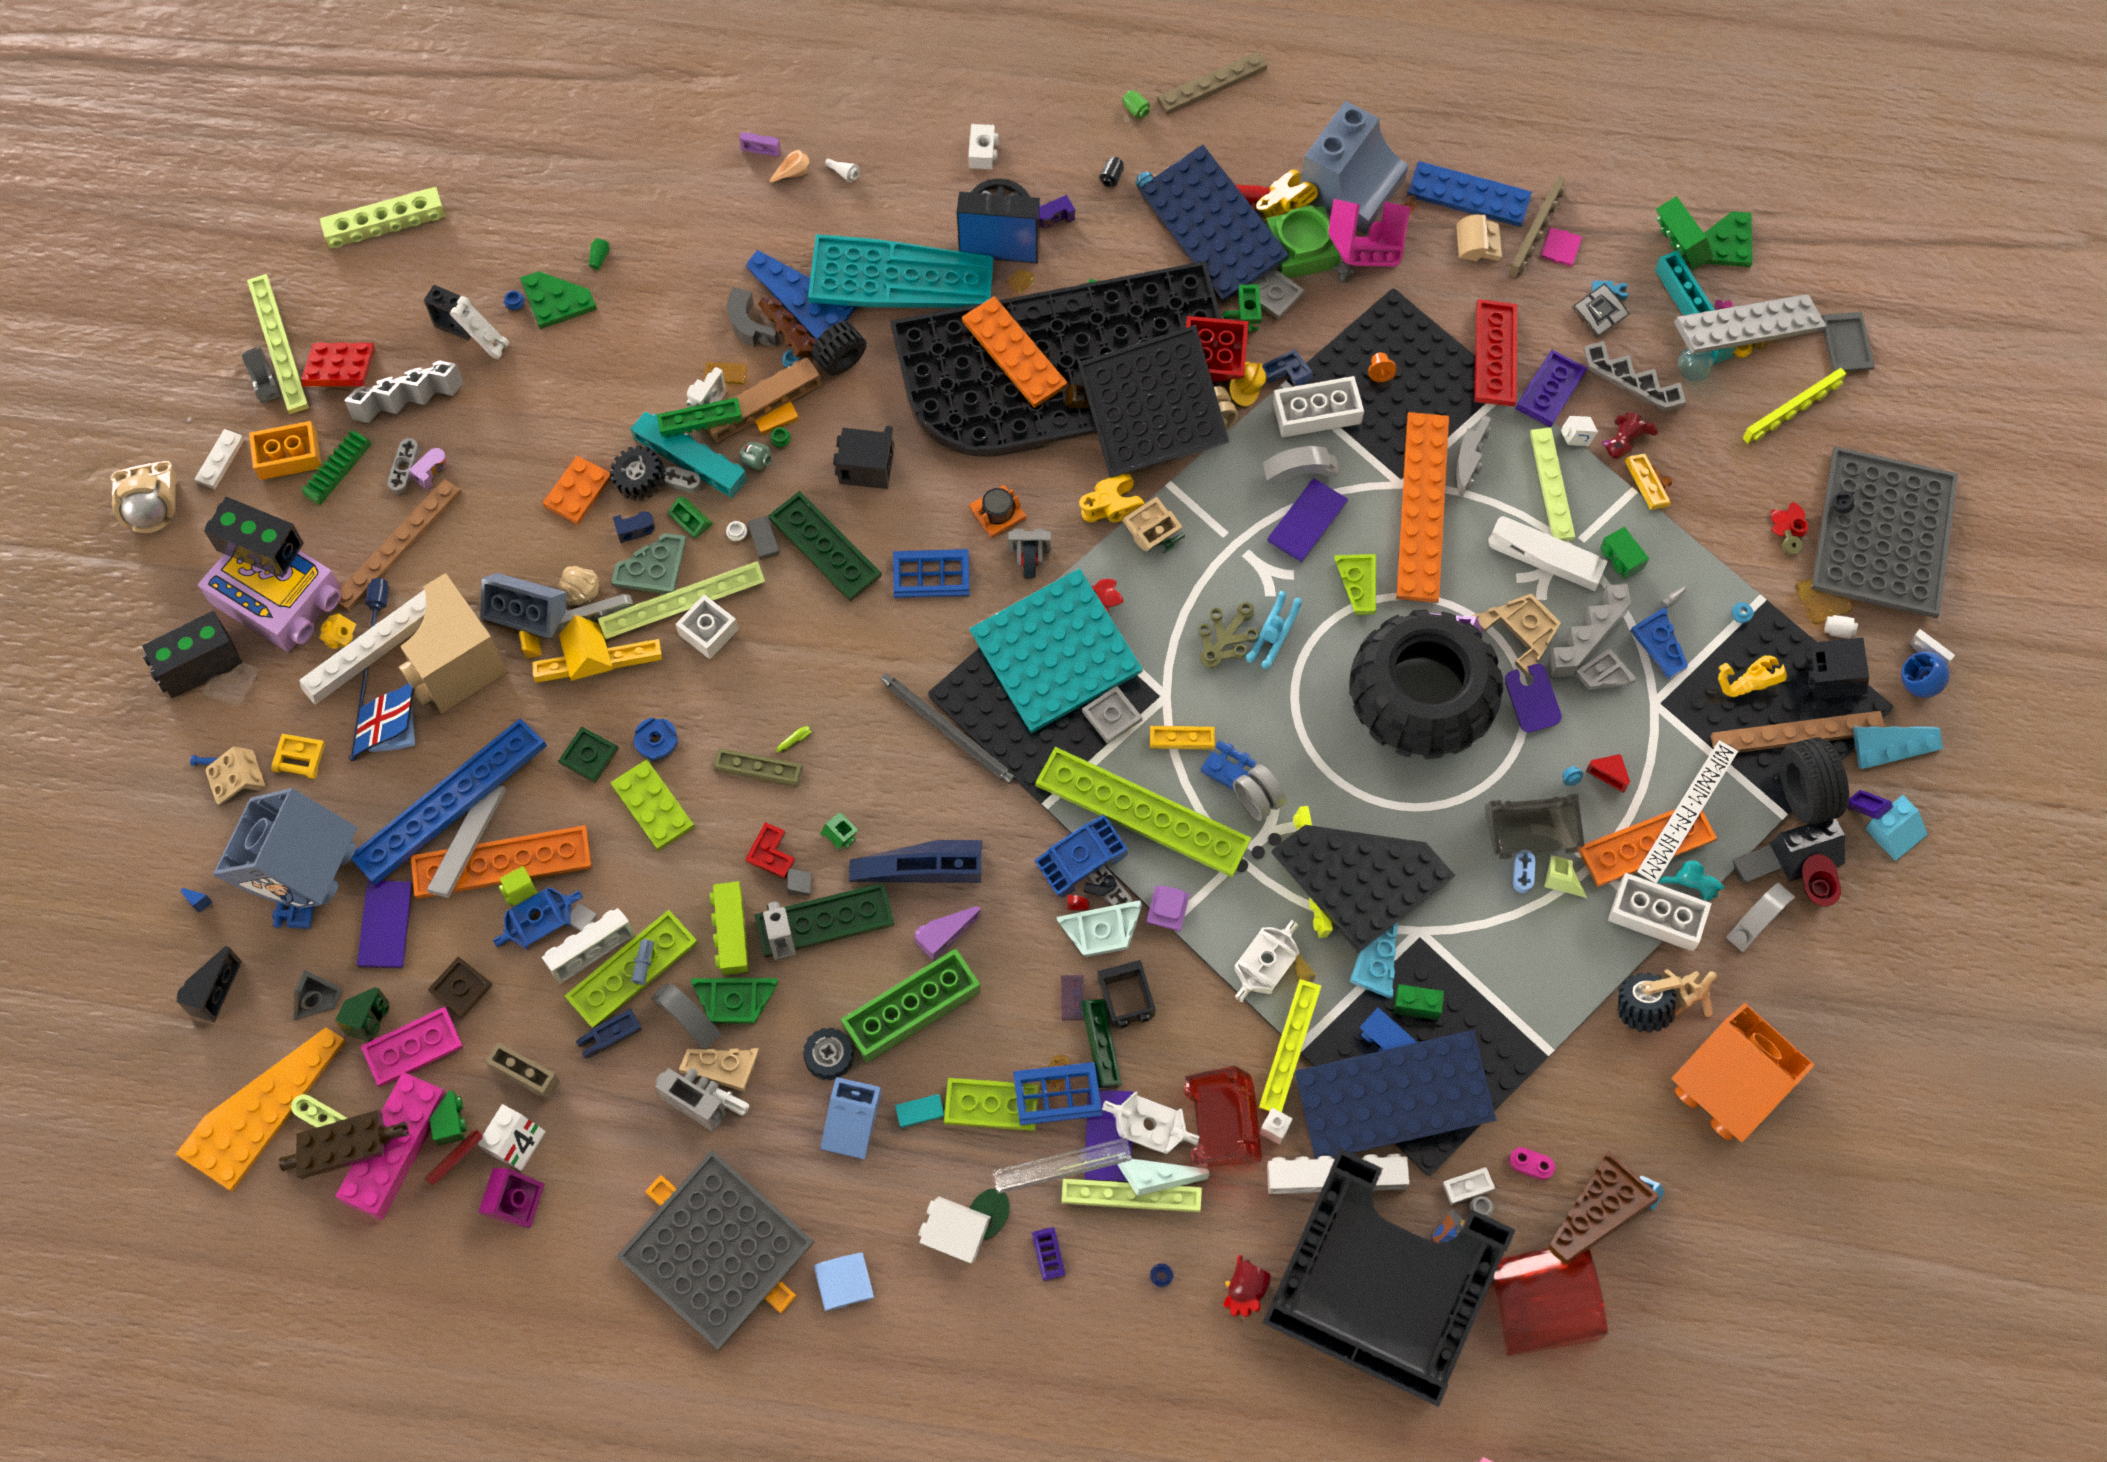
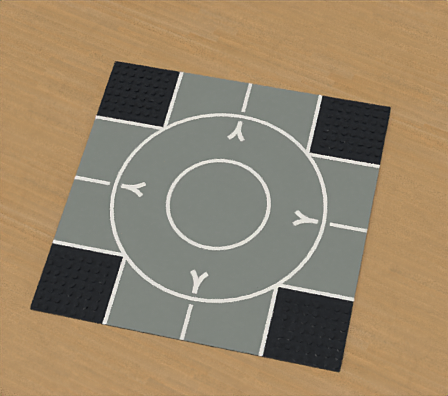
(1508, 960)

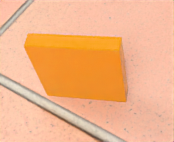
(777, 418)

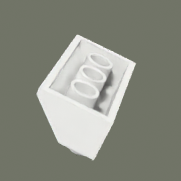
(588, 946)

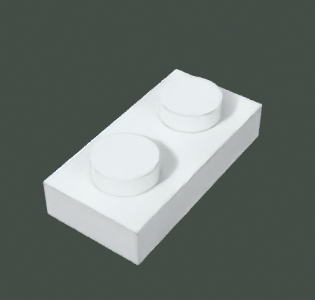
(1923, 642)
(1468, 1186)

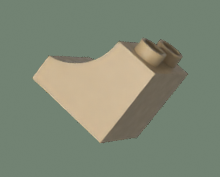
(450, 650)

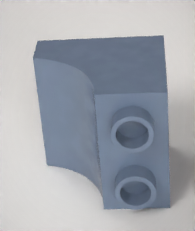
(1354, 165)

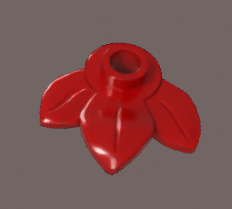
(1788, 520)
(1107, 594)

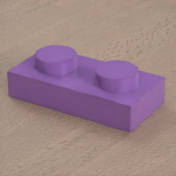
(760, 144)

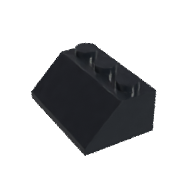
(1798, 844)

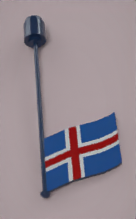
(390, 713)

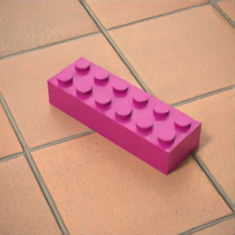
(375, 1182)

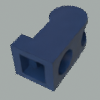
(634, 527)

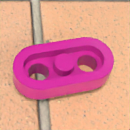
(1532, 1164)

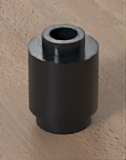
(1112, 172)

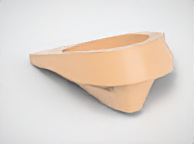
(792, 166)

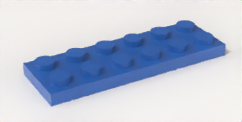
(1469, 193)

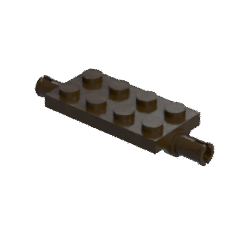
(341, 1144)

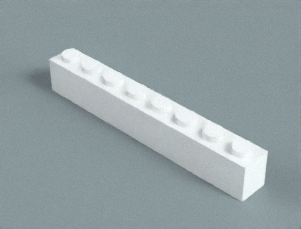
(364, 650)

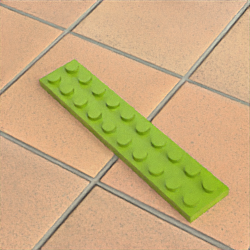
(1143, 812)

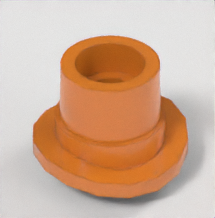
(1381, 368)

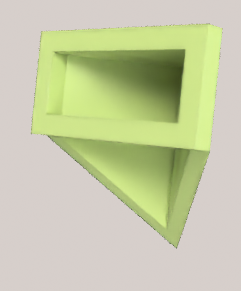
(1563, 877)

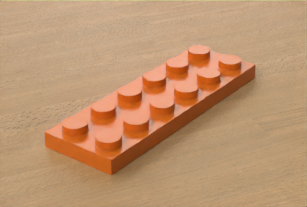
(1014, 352)
(1627, 849)

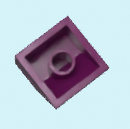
(511, 1197)

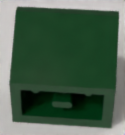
(362, 1014)

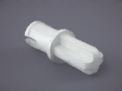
(731, 1102)

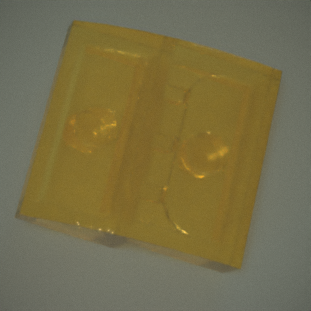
(1821, 604)

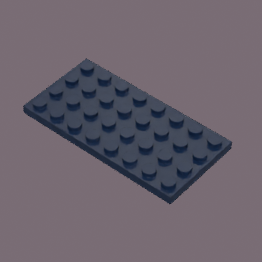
(1213, 222)
(1395, 1095)

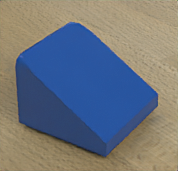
(196, 899)

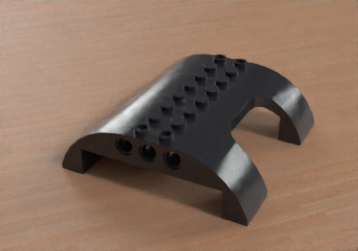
(1382, 1291)

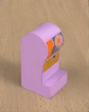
(428, 467)

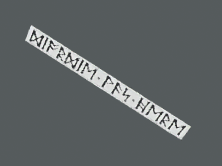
(1687, 811)

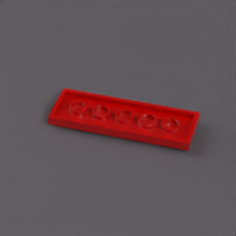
(1496, 353)

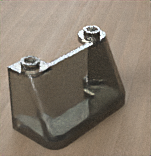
(1535, 826)

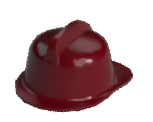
(1821, 880)

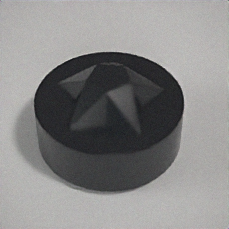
(1843, 502)

